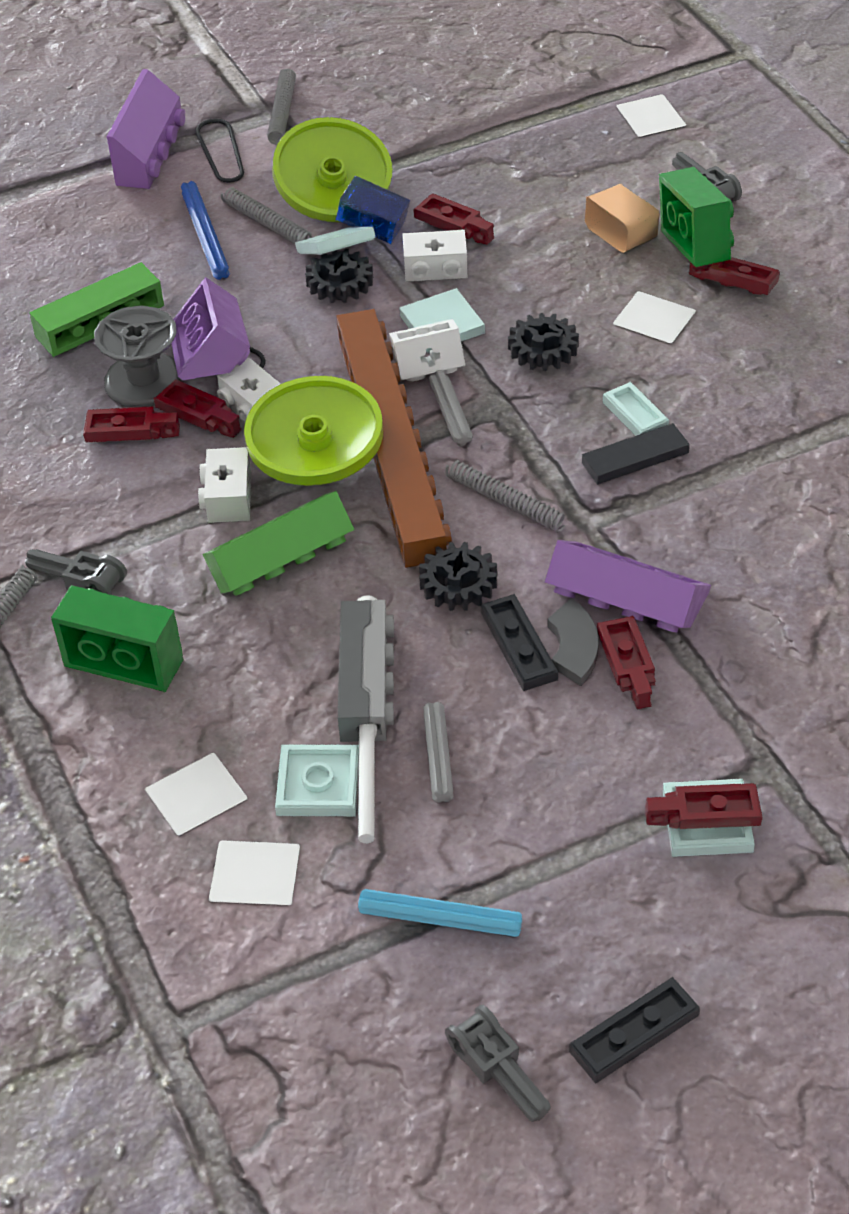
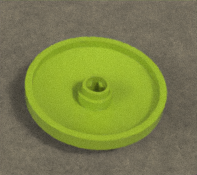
(320, 160)
(313, 430)

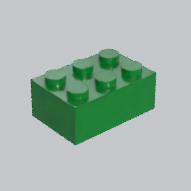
(696, 216)
(118, 638)

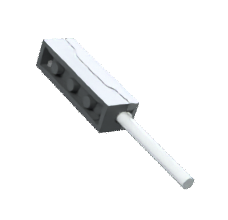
(364, 692)

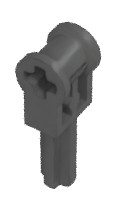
(726, 183)
(84, 571)
(493, 1053)

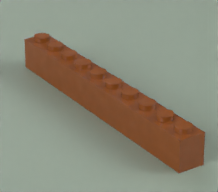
(398, 460)

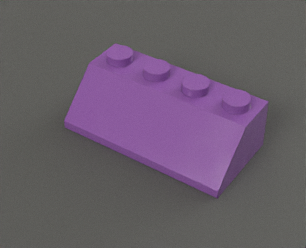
(144, 131)
(209, 333)
(626, 584)

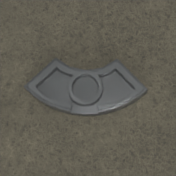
(577, 641)

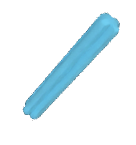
(440, 912)

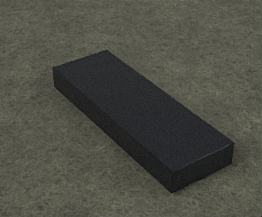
(635, 453)
(519, 642)
(634, 1029)

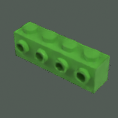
(76, 316)
(278, 543)

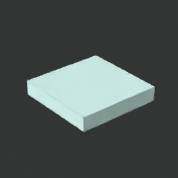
(335, 240)
(442, 308)
(317, 780)
(709, 840)

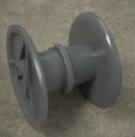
(137, 342)

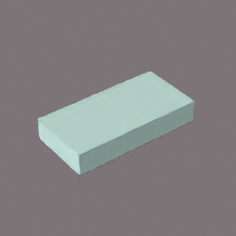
(634, 409)

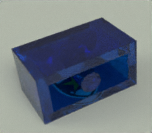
(373, 206)

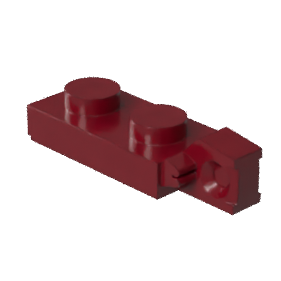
(454, 216)
(739, 273)
(198, 408)
(129, 424)
(628, 658)
(706, 807)

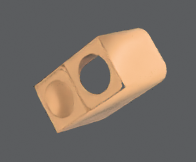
(621, 218)

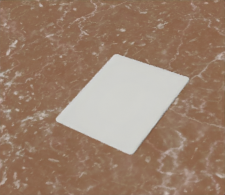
(650, 115)
(654, 317)
(196, 794)
(254, 873)

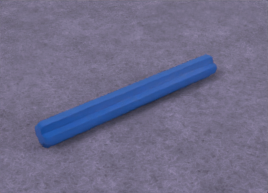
(205, 230)

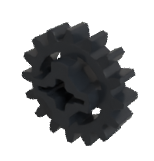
(339, 275)
(543, 341)
(458, 576)

